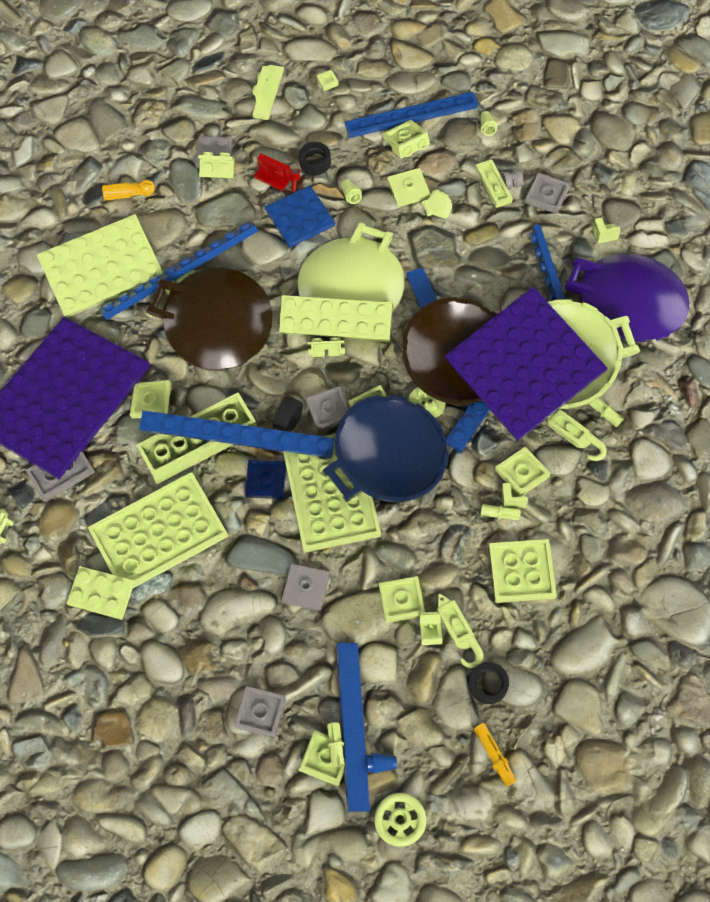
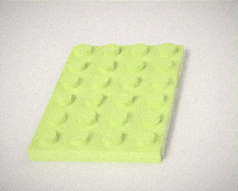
(99, 265)
(319, 506)
(158, 531)

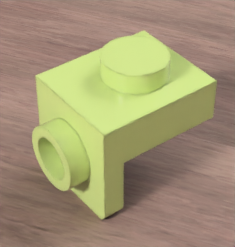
(430, 628)

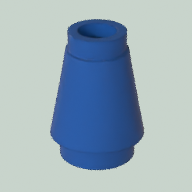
(380, 763)

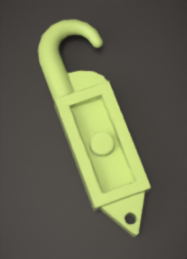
(575, 433)
(459, 629)

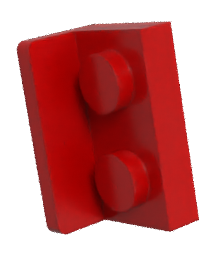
(272, 172)

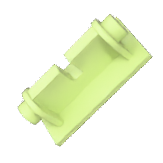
(319, 346)

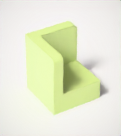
(605, 233)
(511, 499)

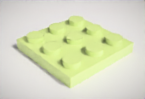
(522, 571)

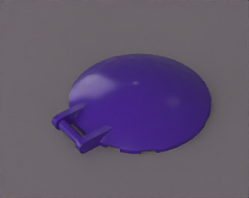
(633, 288)

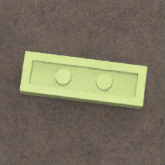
(494, 183)

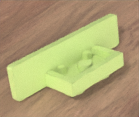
(266, 90)

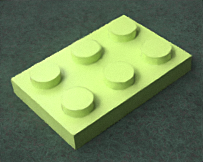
(100, 593)

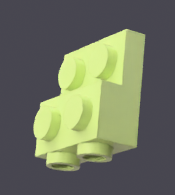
(406, 139)

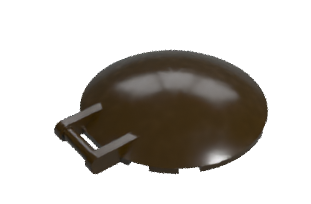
(214, 317)
(431, 336)

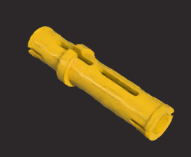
(499, 763)

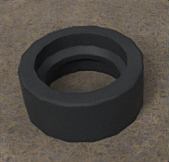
(312, 148)
(288, 414)
(489, 667)

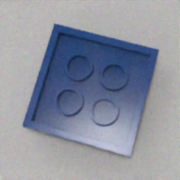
(299, 216)

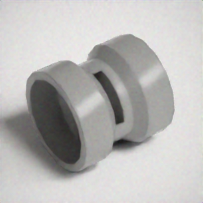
(513, 179)

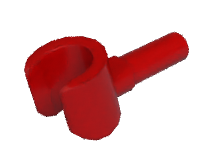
(294, 178)

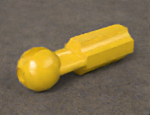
(126, 190)

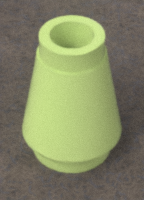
(488, 124)
(351, 192)

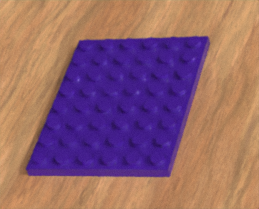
(65, 396)

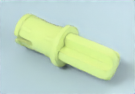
(606, 412)
(500, 512)
(335, 744)

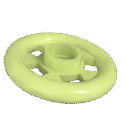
(382, 825)

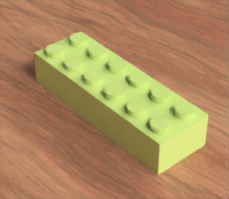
(336, 318)
(173, 454)

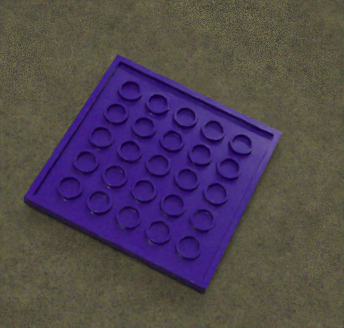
(525, 363)

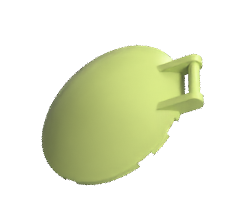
(354, 270)
(602, 338)

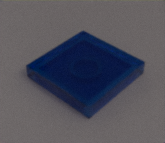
(265, 479)

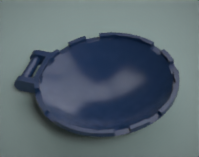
(388, 450)

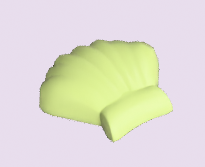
(437, 204)

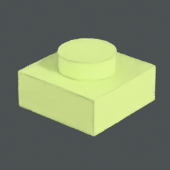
(327, 80)

